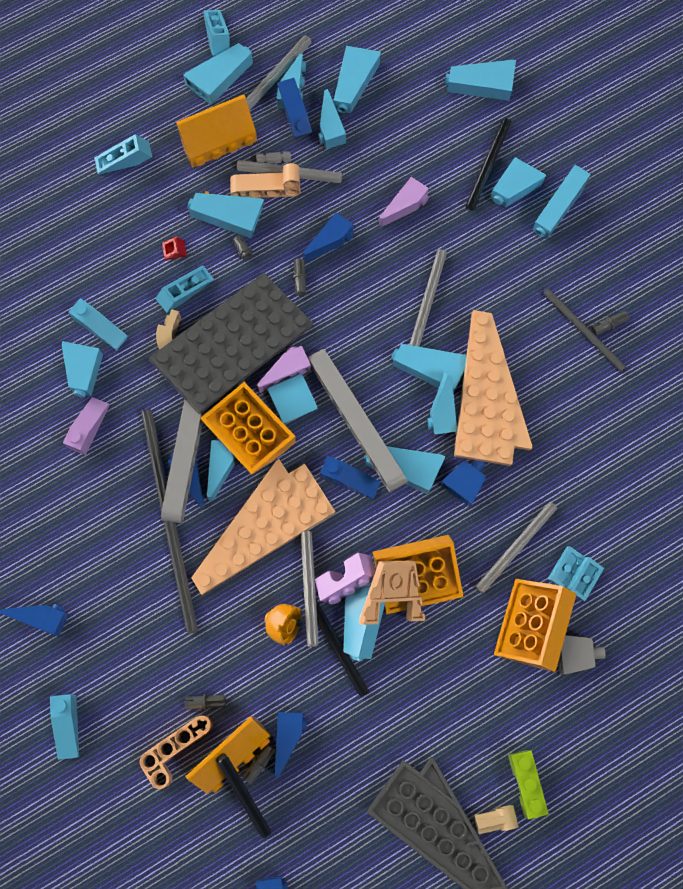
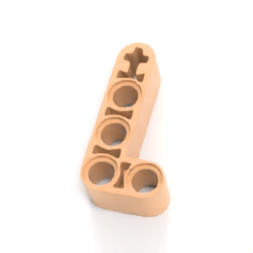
(267, 184)
(178, 746)

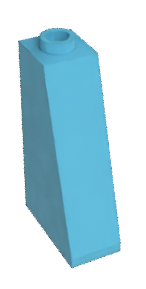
(218, 73)
(355, 74)
(483, 79)
(561, 202)
(228, 212)
(429, 364)
(417, 466)
(359, 638)

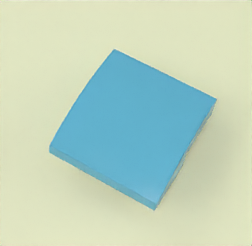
(292, 398)
(576, 573)

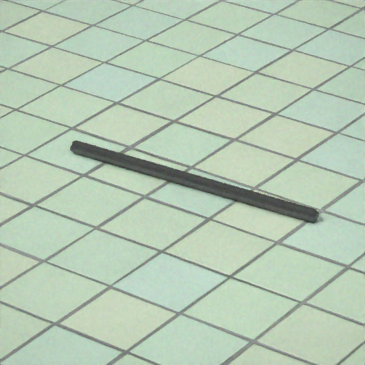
(170, 527)

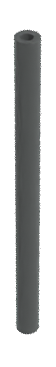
(583, 328)

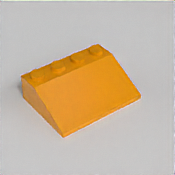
(217, 131)
(248, 428)
(435, 569)
(535, 624)
(237, 747)

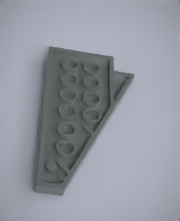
(432, 822)

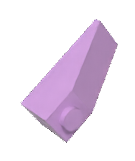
(405, 202)
(289, 365)
(86, 426)

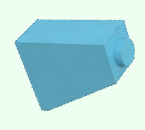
(516, 183)
(81, 367)

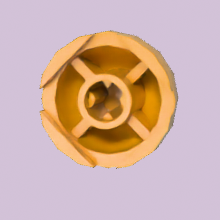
(282, 623)

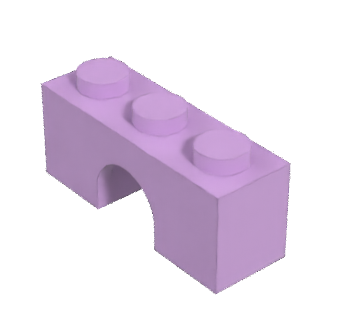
(358, 573)

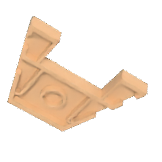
(393, 583)

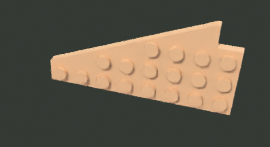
(489, 407)
(270, 518)

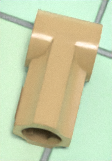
(500, 819)

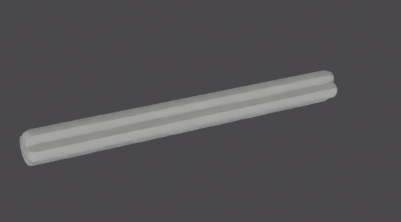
(278, 71)
(305, 173)
(428, 298)
(516, 547)
(309, 589)

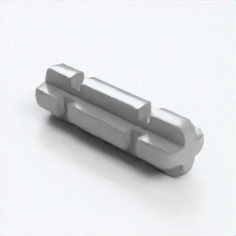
(274, 157)

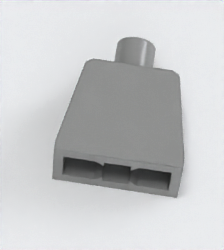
(578, 654)

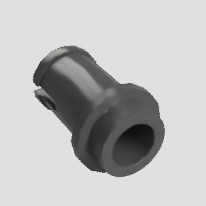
(244, 251)

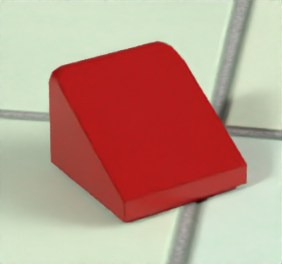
(174, 248)

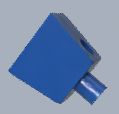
(465, 481)

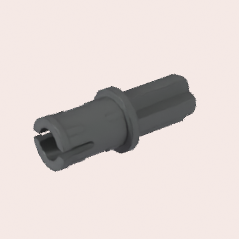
(299, 277)
(610, 323)
(205, 702)
(259, 764)

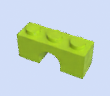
(529, 785)

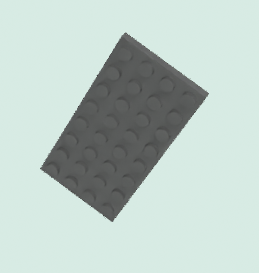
(231, 343)

